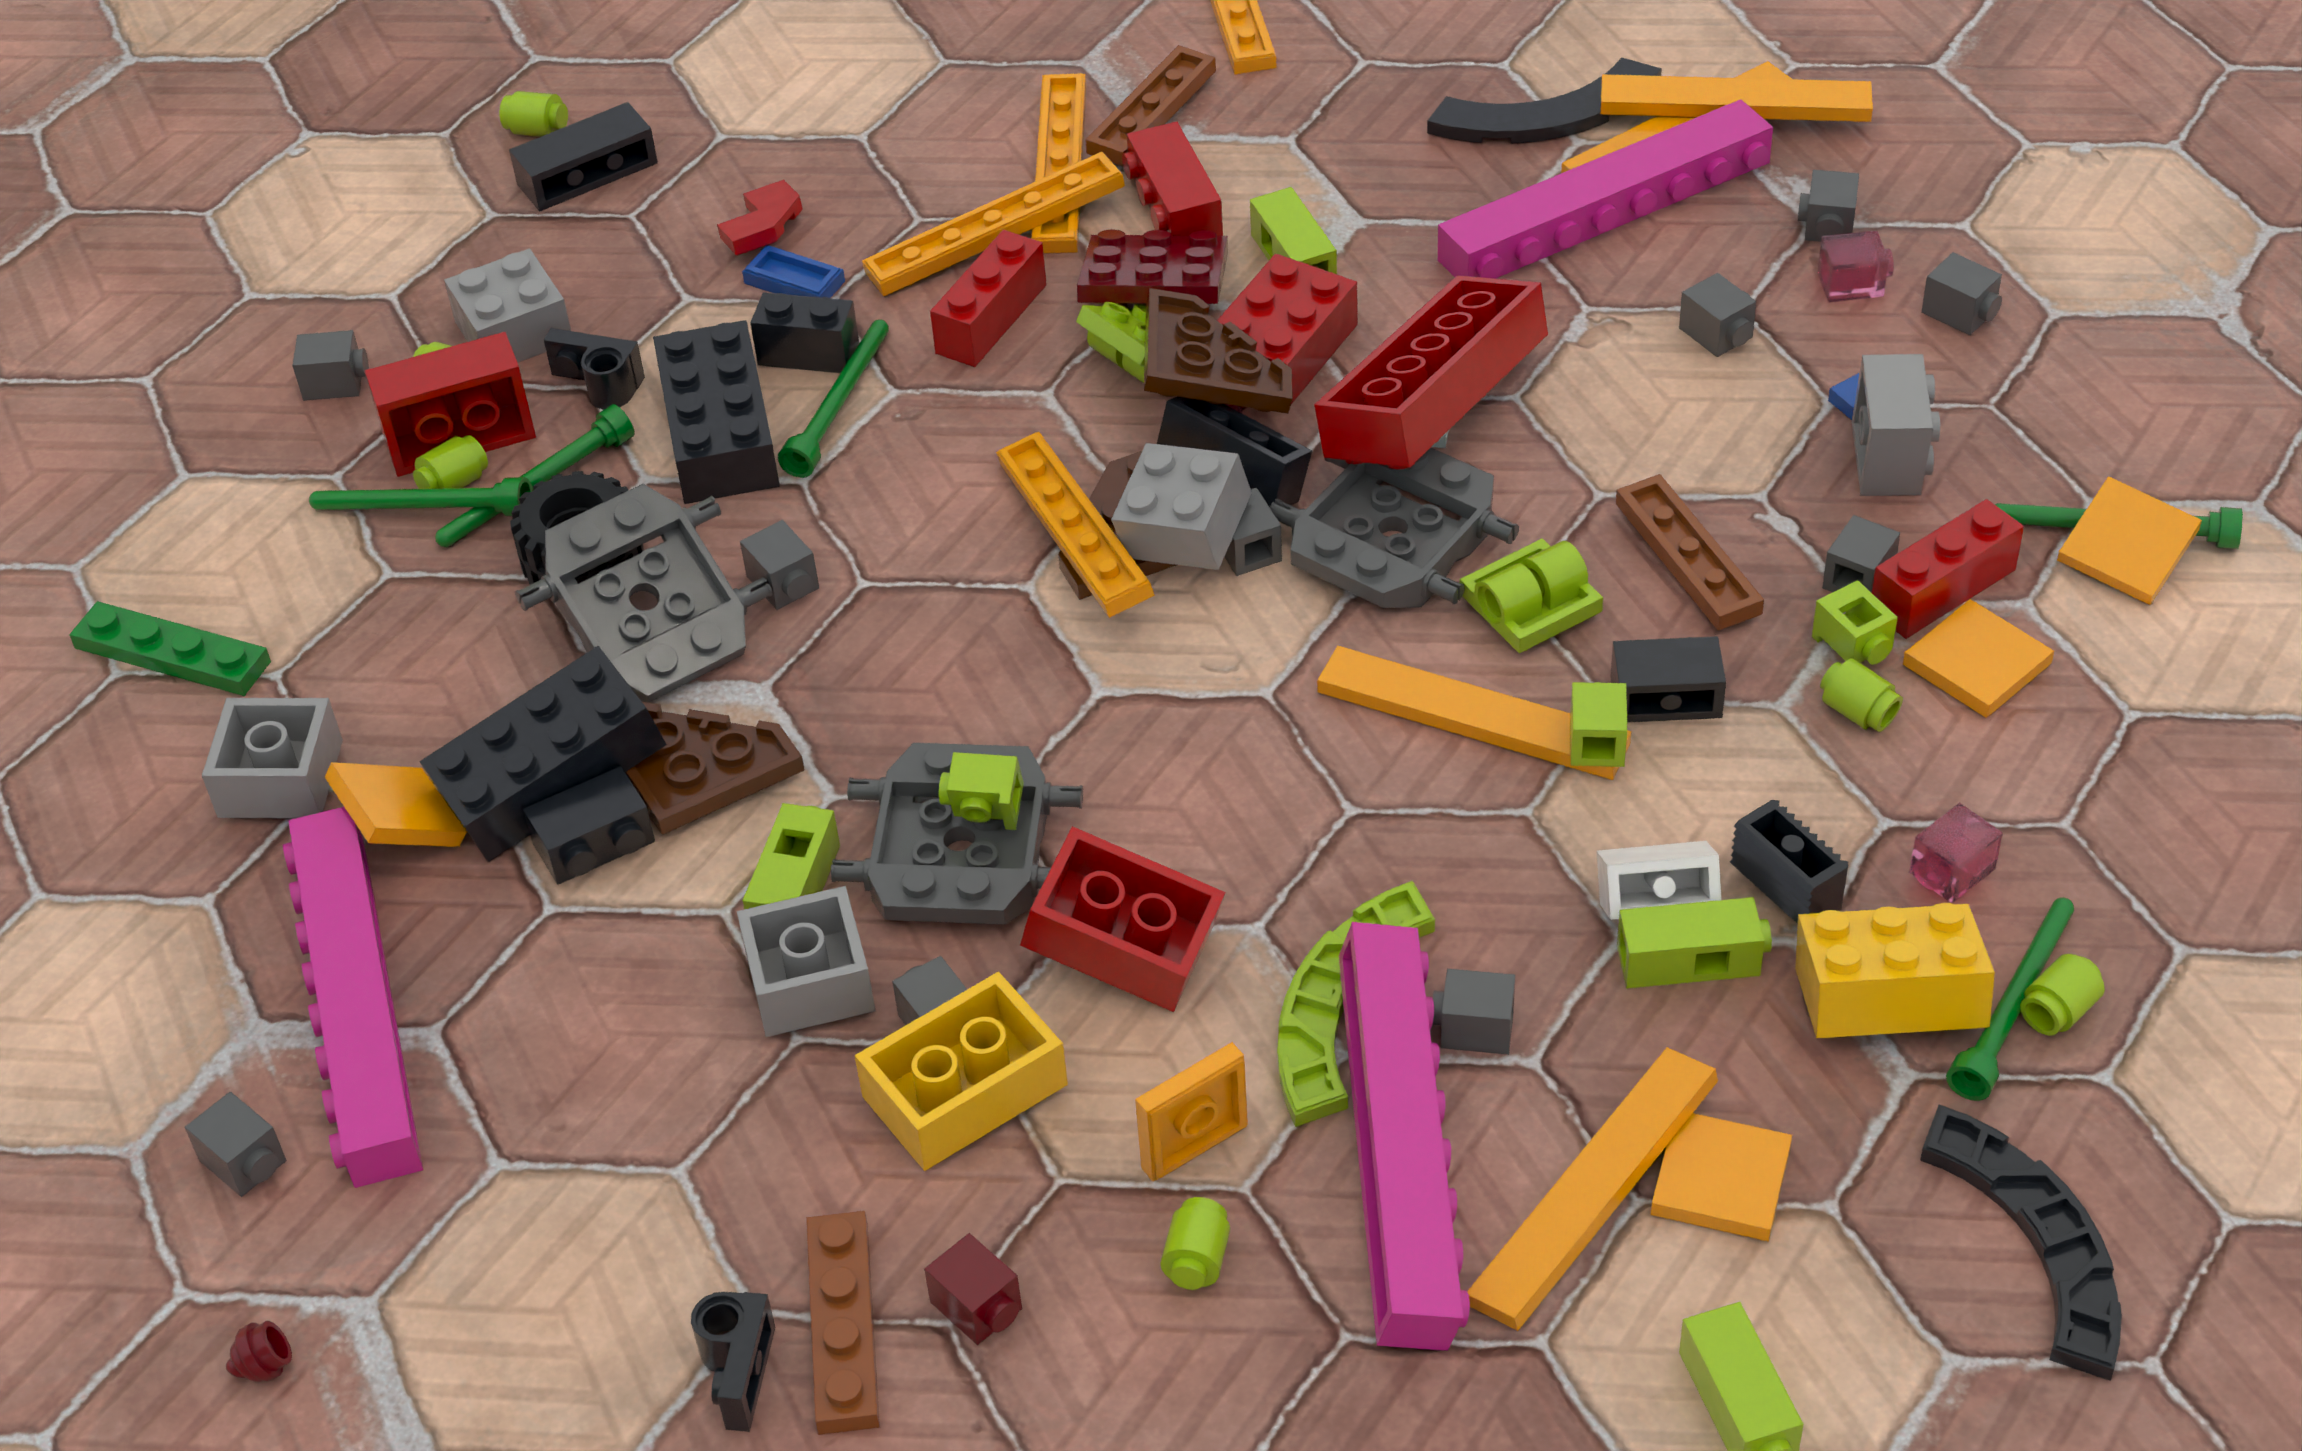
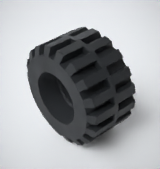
(553, 504)

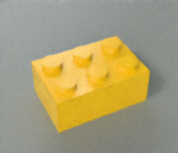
(1894, 970)
(961, 1070)

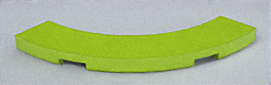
(1315, 1007)

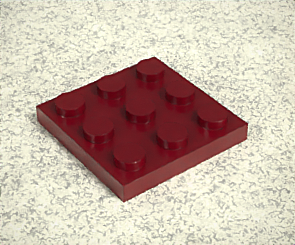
(1126, 266)

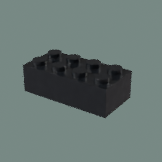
(716, 412)
(539, 746)

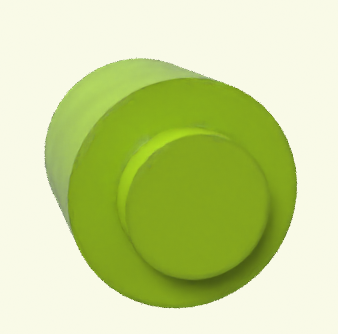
(533, 113)
(451, 464)
(1860, 695)
(2062, 994)
(1196, 1243)

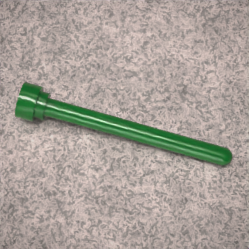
(609, 429)
(802, 452)
(501, 497)
(2218, 527)
(1976, 1070)

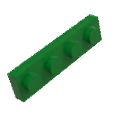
(170, 648)

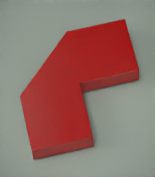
(769, 211)

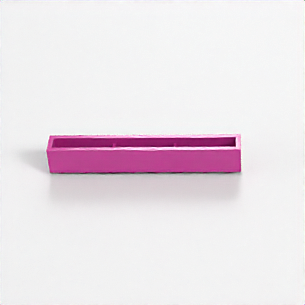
(1605, 193)
(353, 1000)
(1401, 1140)

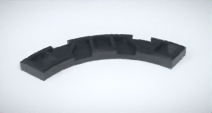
(1529, 120)
(2054, 1223)

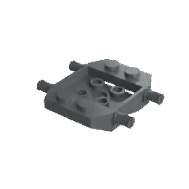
(1344, 529)
(697, 611)
(915, 872)

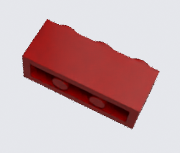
(1172, 181)
(988, 298)
(1948, 566)

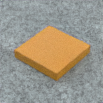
(2129, 540)
(1978, 658)
(395, 805)
(1192, 1112)
(1722, 1176)

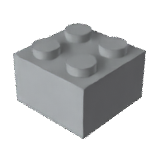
(510, 298)
(1894, 424)
(1182, 506)
(272, 757)
(806, 961)

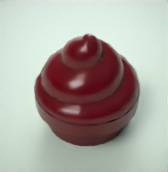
(259, 1352)

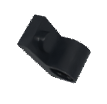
(606, 364)
(737, 1356)

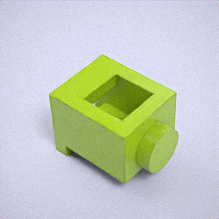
(1861, 632)
(983, 788)

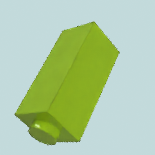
(1287, 228)
(795, 856)
(1692, 942)
(1739, 1382)

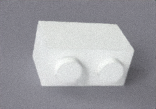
(1657, 876)

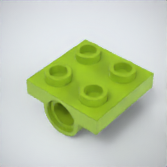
(1117, 334)
(1533, 593)

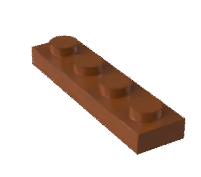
(1152, 101)
(1689, 552)
(842, 1323)

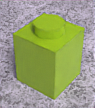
(1598, 724)

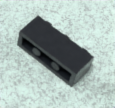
(583, 156)
(1268, 458)

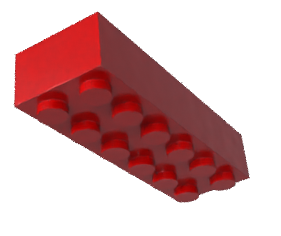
(1431, 371)

